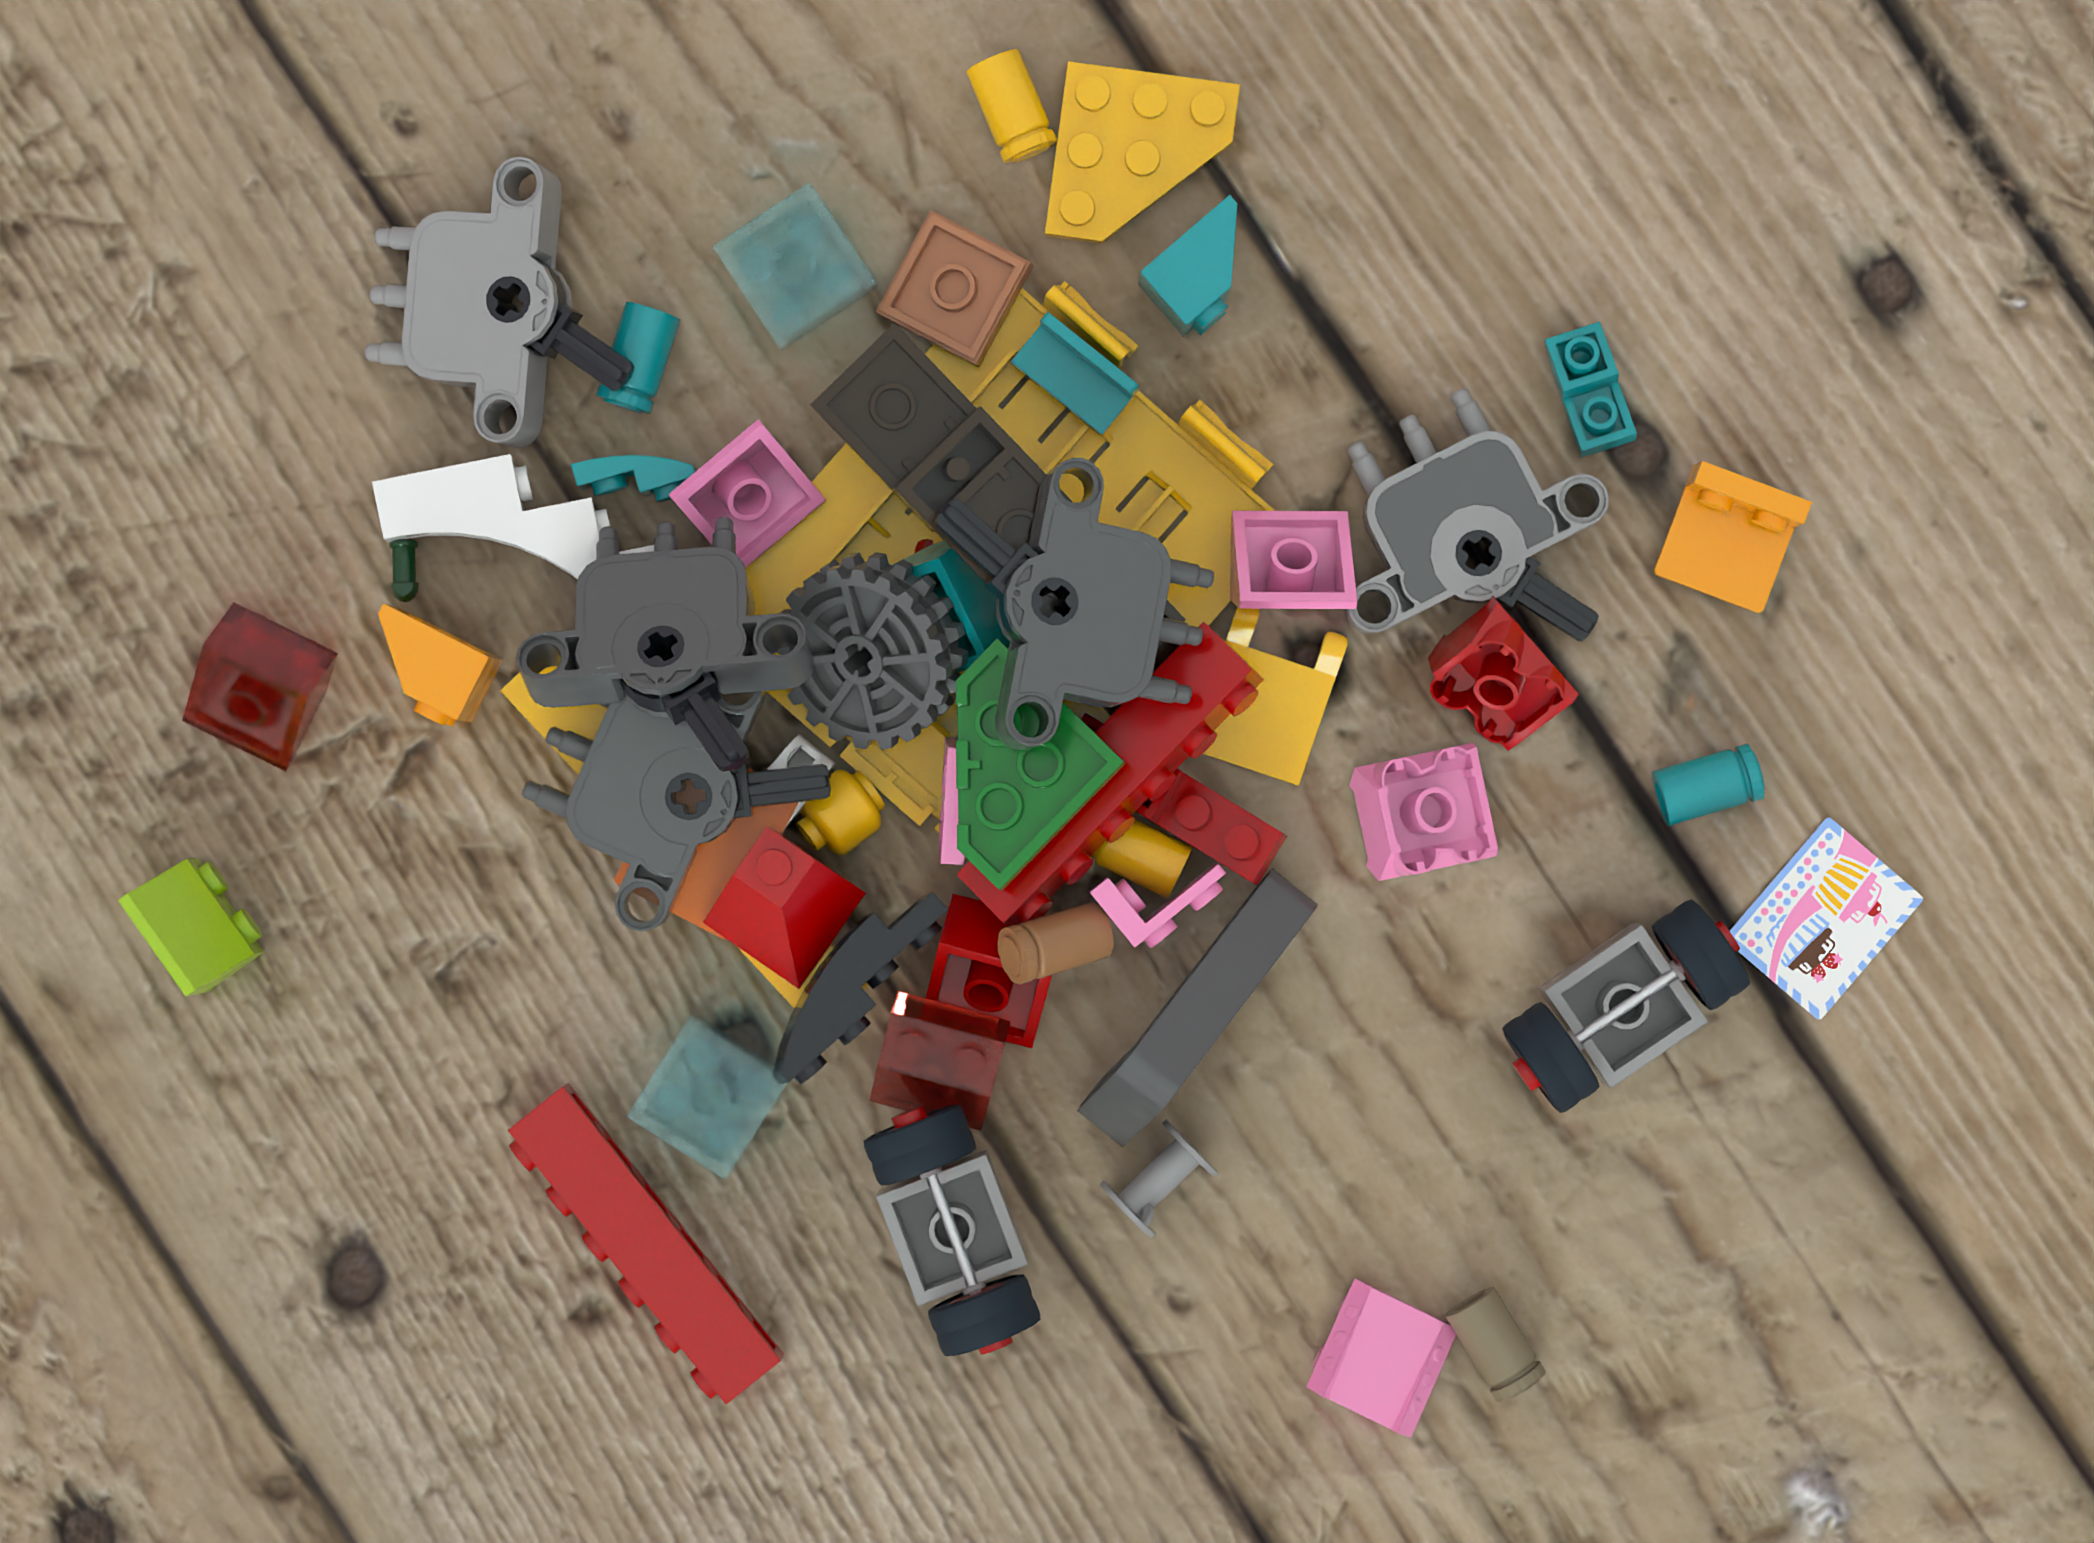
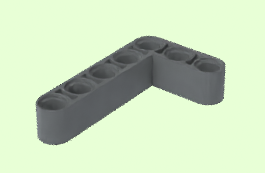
(1198, 1010)

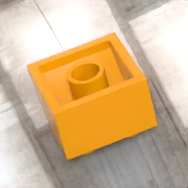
(437, 667)

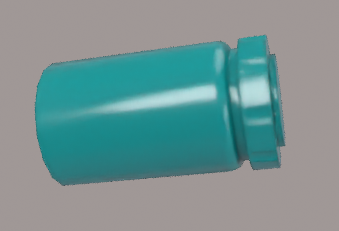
(646, 340)
(1708, 784)

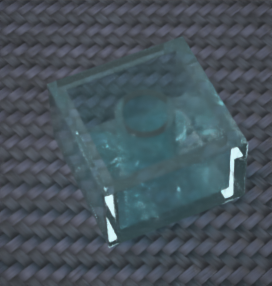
(795, 266)
(708, 1096)

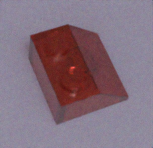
(258, 685)
(939, 1058)

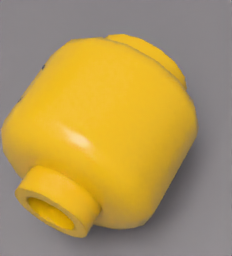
(845, 816)

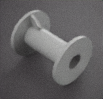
(1158, 1180)

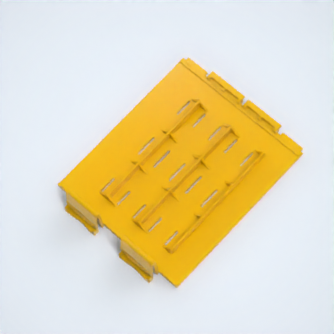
(1188, 467)

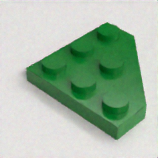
(1018, 798)

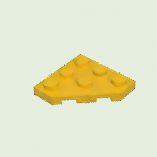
(1130, 143)

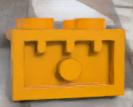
(1729, 536)

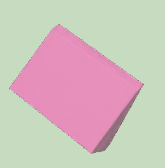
(754, 487)
(1292, 560)

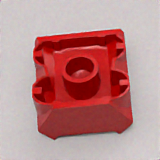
(1498, 677)

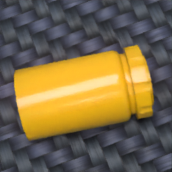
(1011, 106)
(1145, 858)

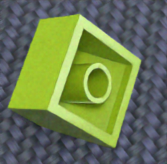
(193, 925)

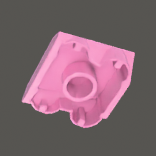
(1424, 812)
(1381, 1358)

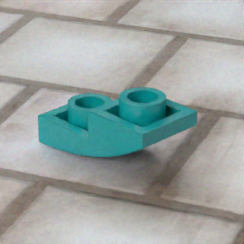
(1590, 389)
(652, 474)

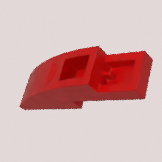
(1212, 824)

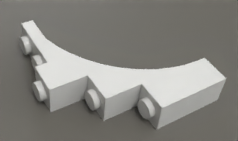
(486, 503)

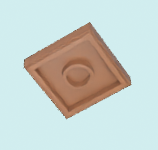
(954, 288)

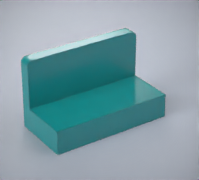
(1075, 374)

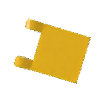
(1282, 722)

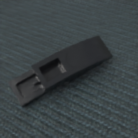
(834, 1001)

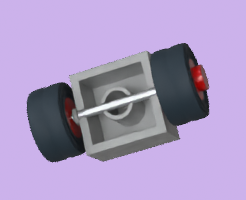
(1624, 1005)
(952, 1229)

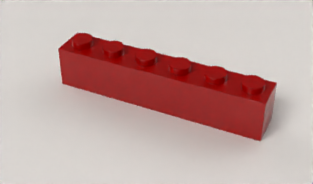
(1153, 743)
(645, 1244)

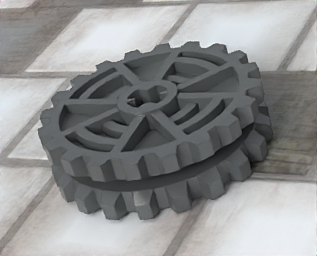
(878, 650)

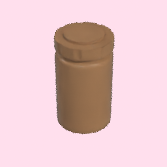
(1055, 943)

